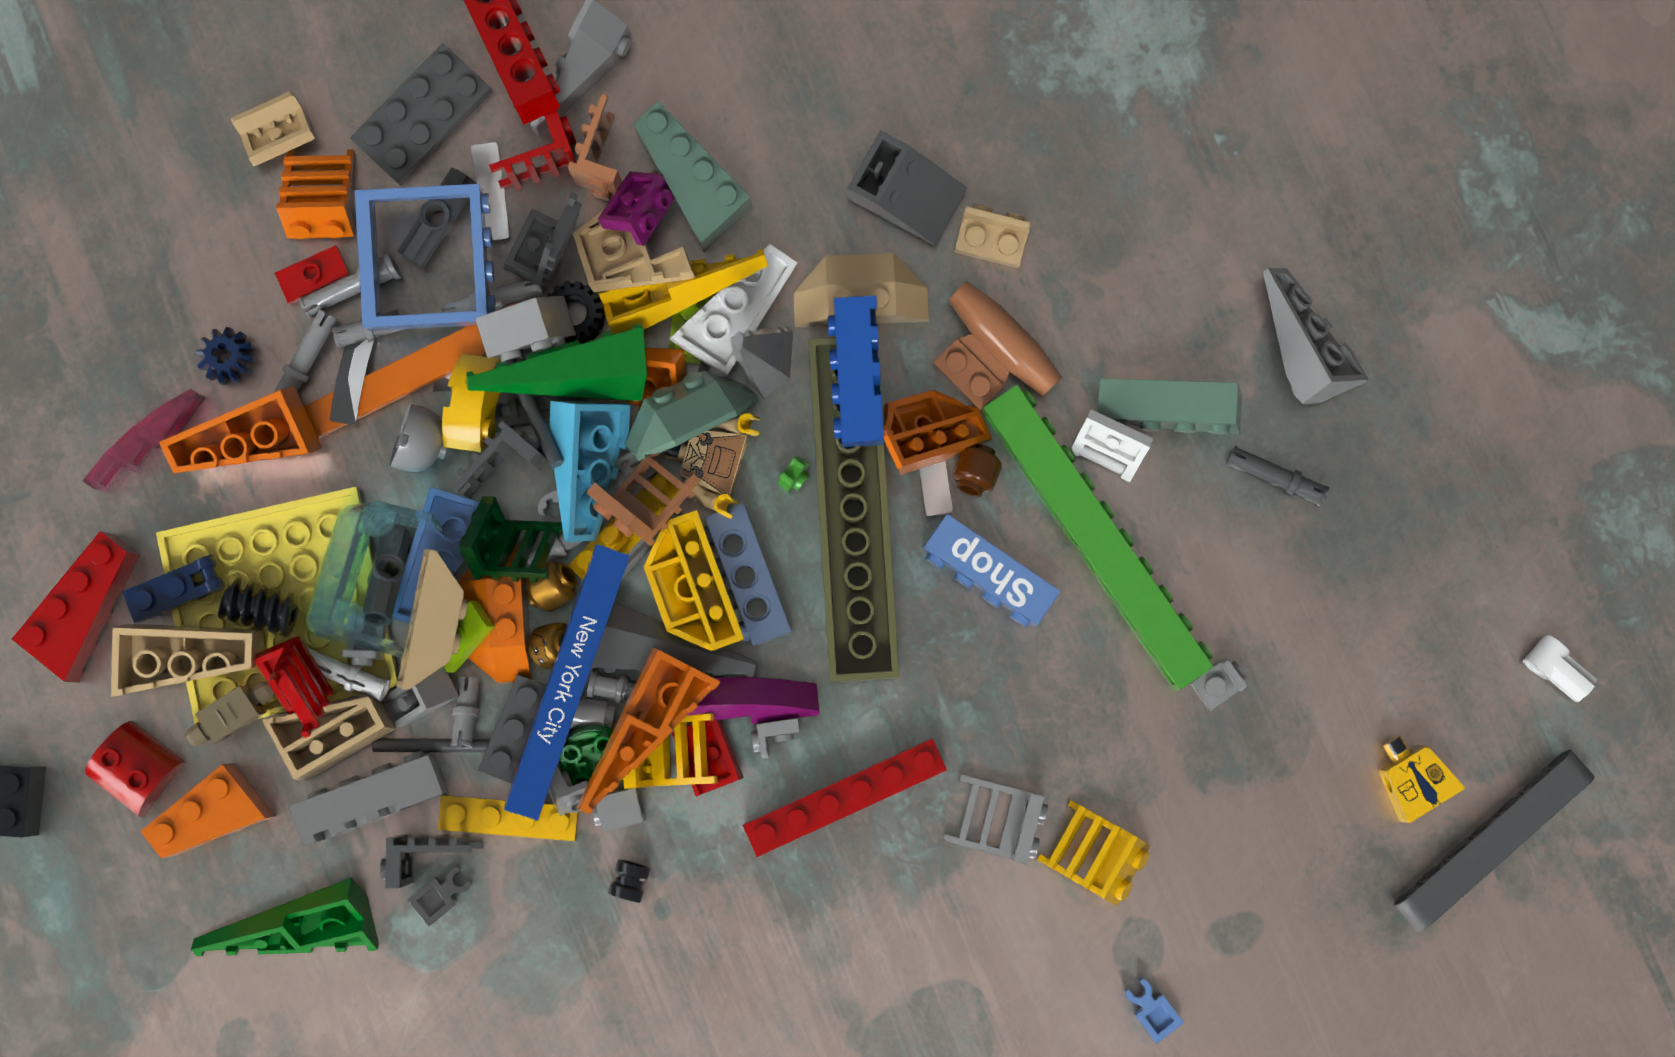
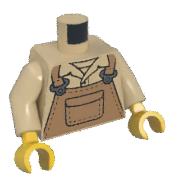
(716, 461)

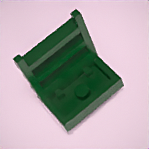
(492, 539)

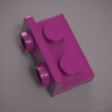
(637, 205)

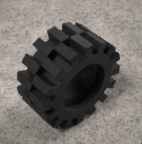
(593, 304)

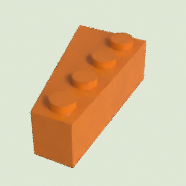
(254, 432)

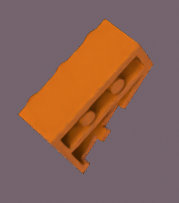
(209, 811)

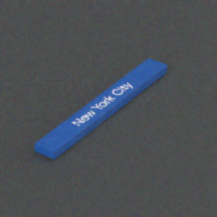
(566, 682)

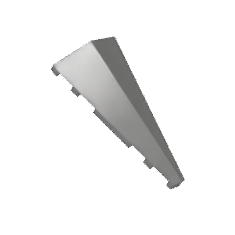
(764, 357)

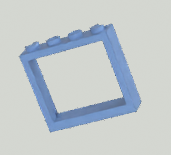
(369, 266)

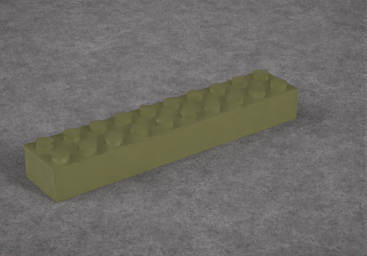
(852, 540)

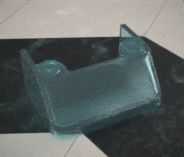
(331, 609)

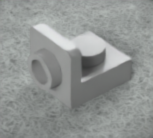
(1219, 683)
(780, 730)
(564, 794)

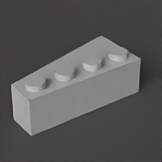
(368, 799)

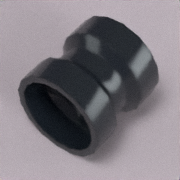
(630, 880)

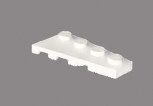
(734, 310)

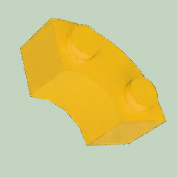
(470, 413)

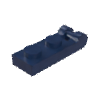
(172, 590)

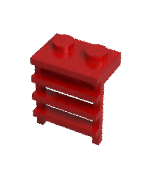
(556, 154)
(296, 681)

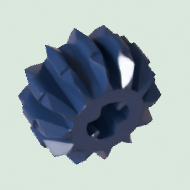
(216, 347)

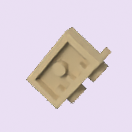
(992, 236)

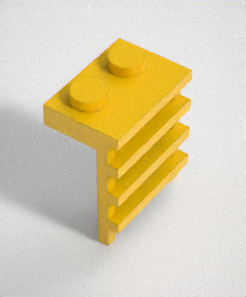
(656, 767)
(1115, 863)

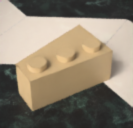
(342, 732)

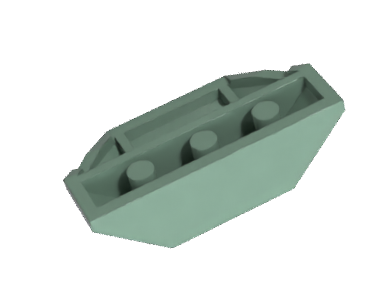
(686, 411)

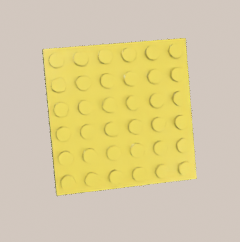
(276, 549)

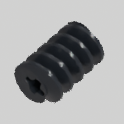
(259, 608)

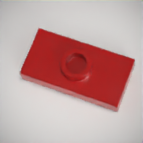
(312, 274)

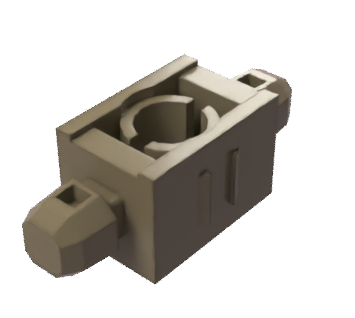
(230, 713)

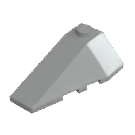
(1309, 352)

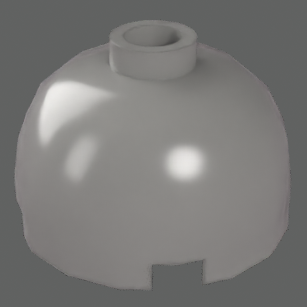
(418, 441)

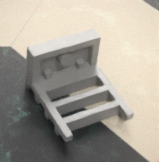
(1019, 830)

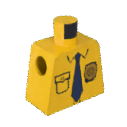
(1416, 779)

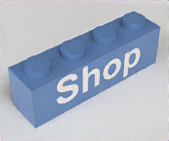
(991, 571)

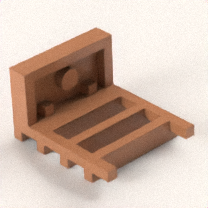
(587, 172)
(630, 512)

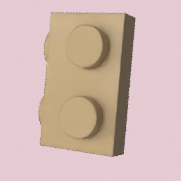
(273, 128)

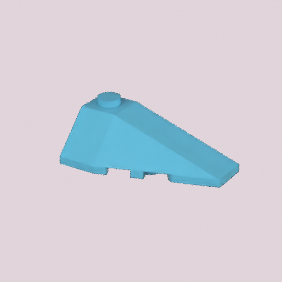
(589, 444)

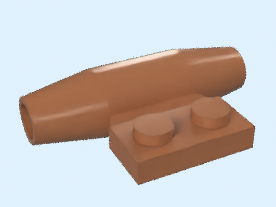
(995, 348)

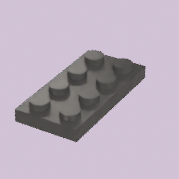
(421, 114)

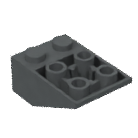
(905, 188)

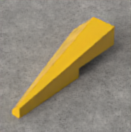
(659, 301)

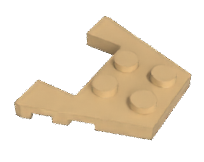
(617, 262)

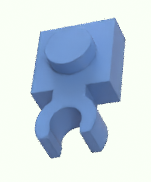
(1155, 1013)

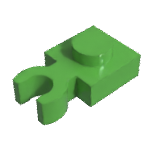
(794, 476)

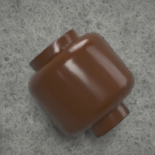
(977, 470)

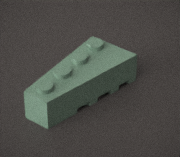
(698, 183)
(1172, 404)

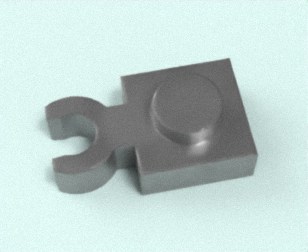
(434, 899)

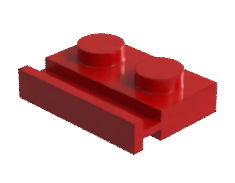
(720, 757)

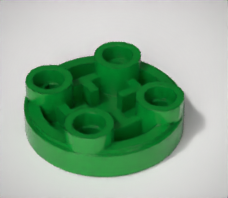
(583, 751)

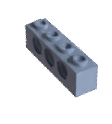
(774, 621)

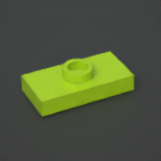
(472, 632)

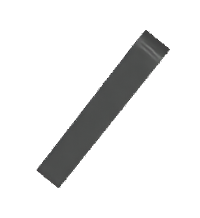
(1494, 840)

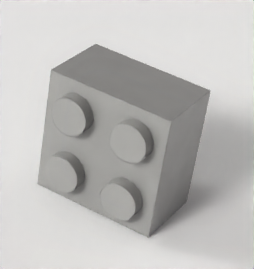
(525, 328)

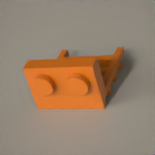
(316, 209)

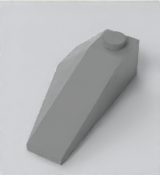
(594, 50)

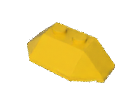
(690, 586)

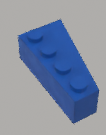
(858, 371)

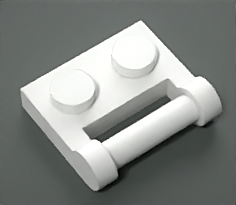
(1111, 444)

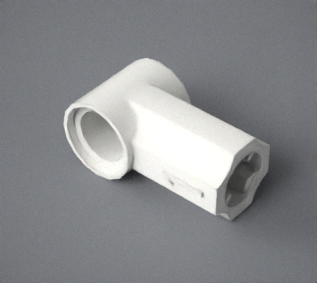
(1552, 661)

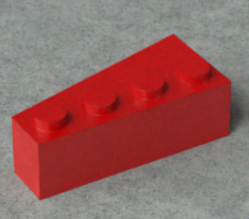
(74, 612)

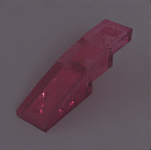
(139, 440)

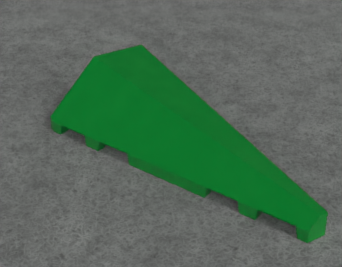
(596, 369)
(325, 918)

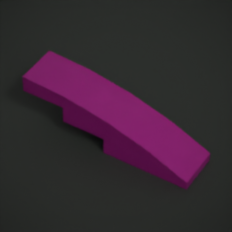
(760, 699)

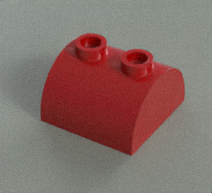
(133, 767)

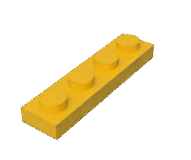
(613, 538)
(489, 817)

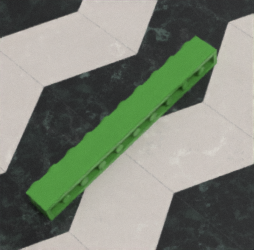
(1097, 538)

